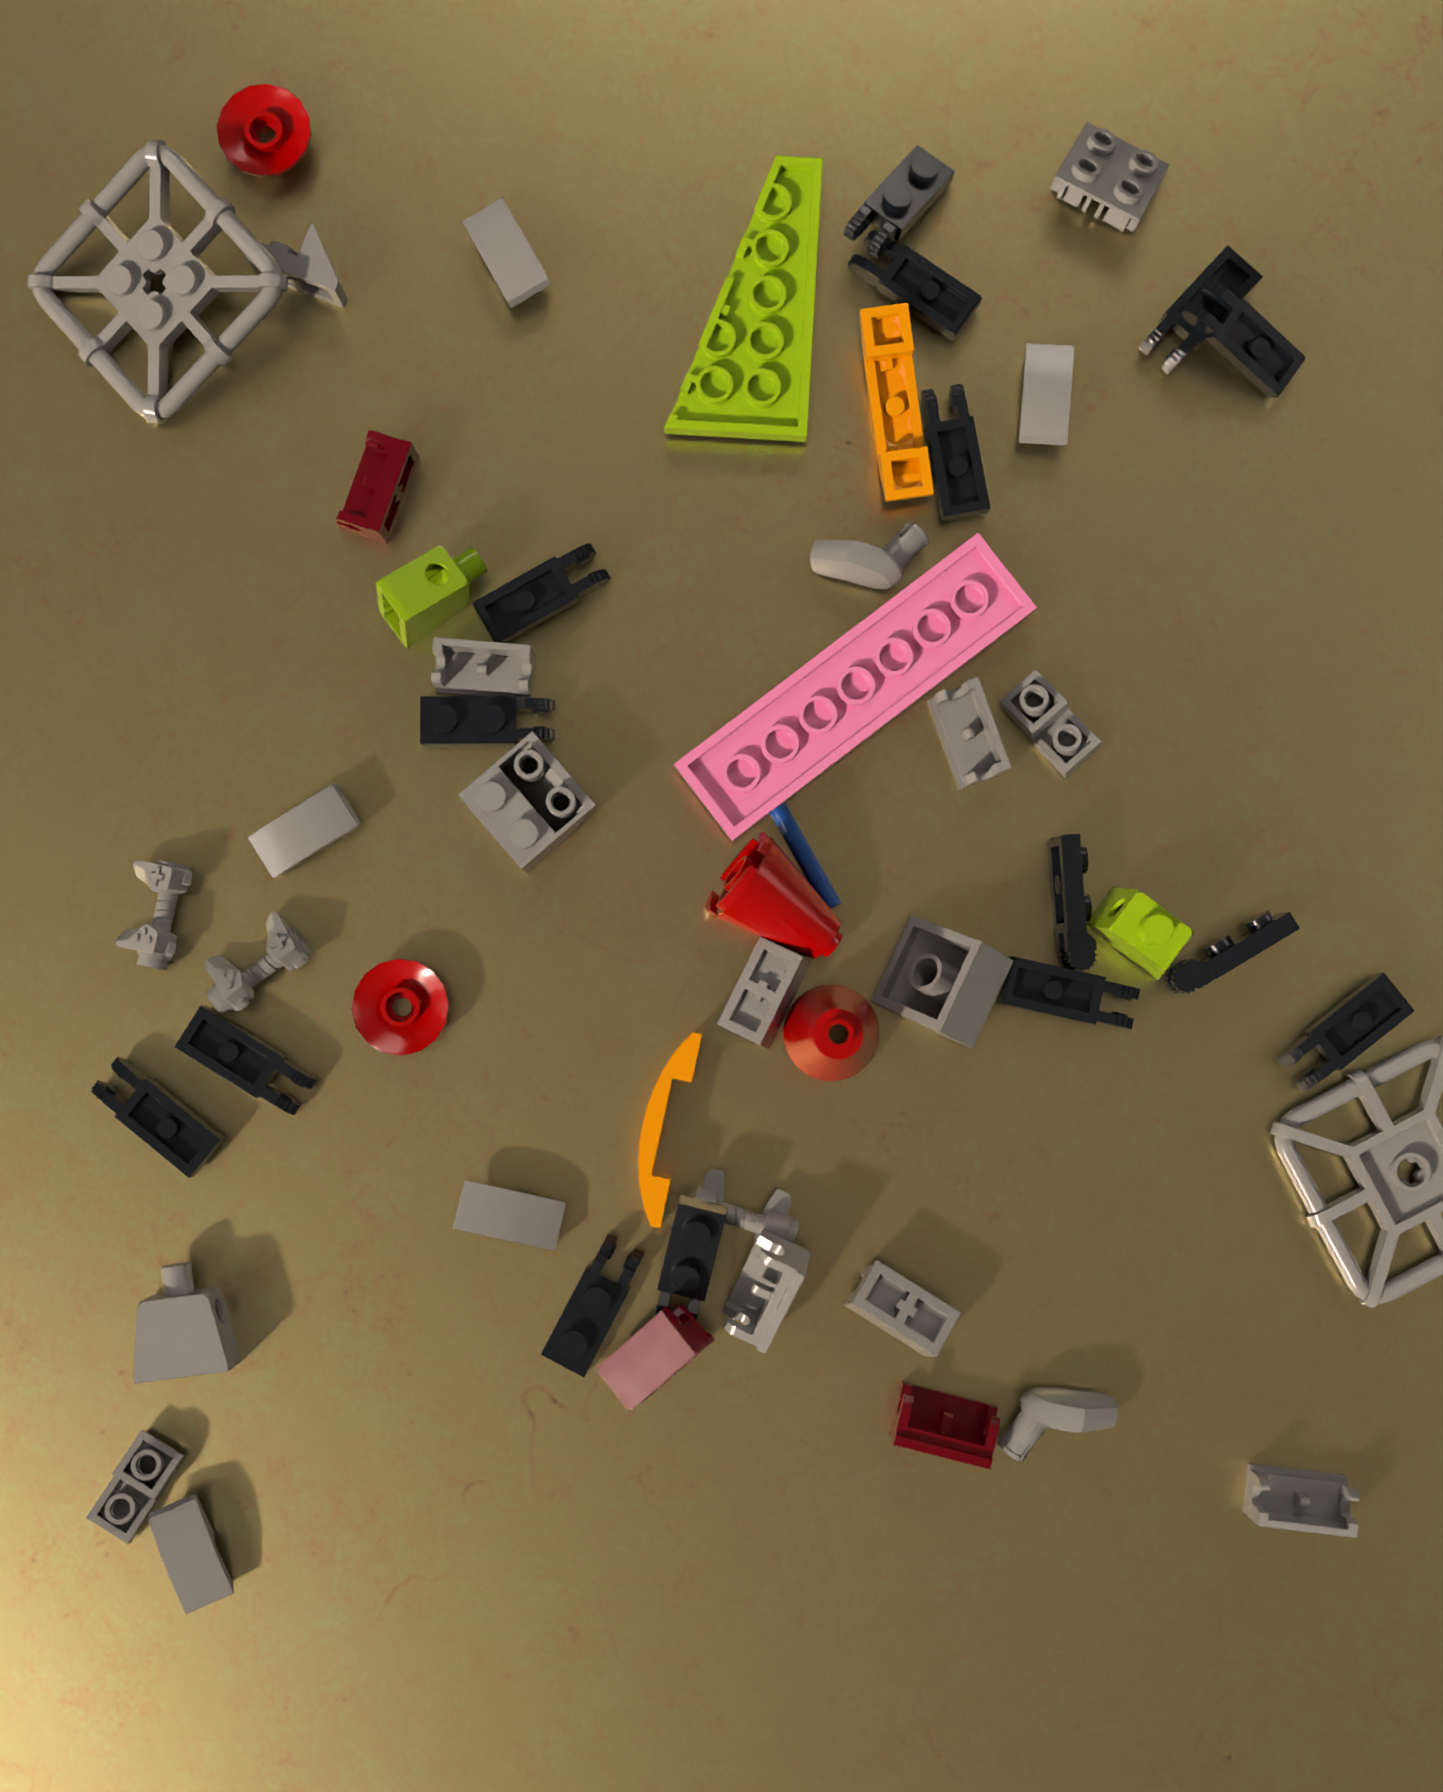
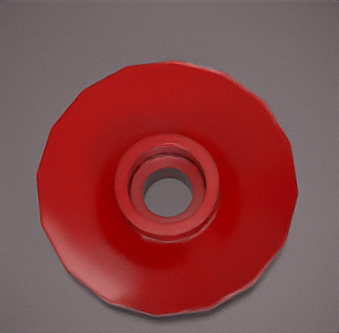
(256, 113)
(376, 1002)

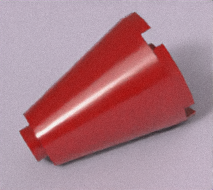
(775, 901)
(808, 1032)

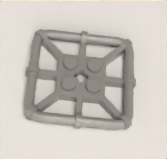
(187, 282)
(1375, 1166)

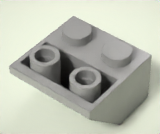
(528, 802)

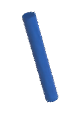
(804, 855)

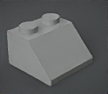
(942, 980)

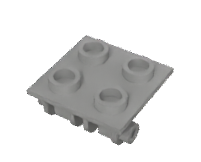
(1110, 174)

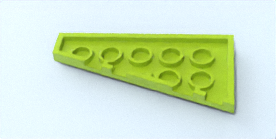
(758, 341)

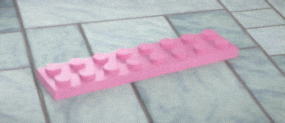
(855, 687)

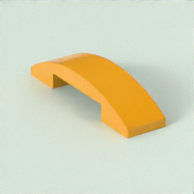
(894, 402)
(656, 1185)

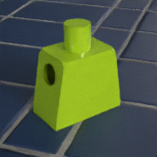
(427, 592)
(1140, 929)

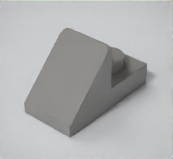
(309, 269)

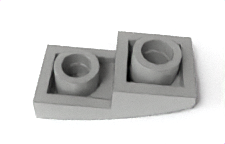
(506, 252)
(1046, 394)
(1050, 724)
(304, 830)
(509, 1215)
(135, 1486)
(190, 1553)

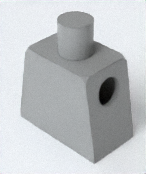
(183, 1330)

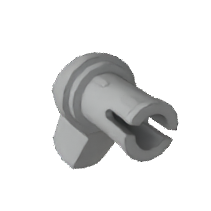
(866, 563)
(1059, 1410)

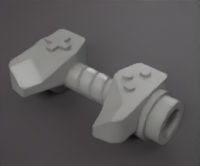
(155, 941)
(234, 988)
(772, 1217)

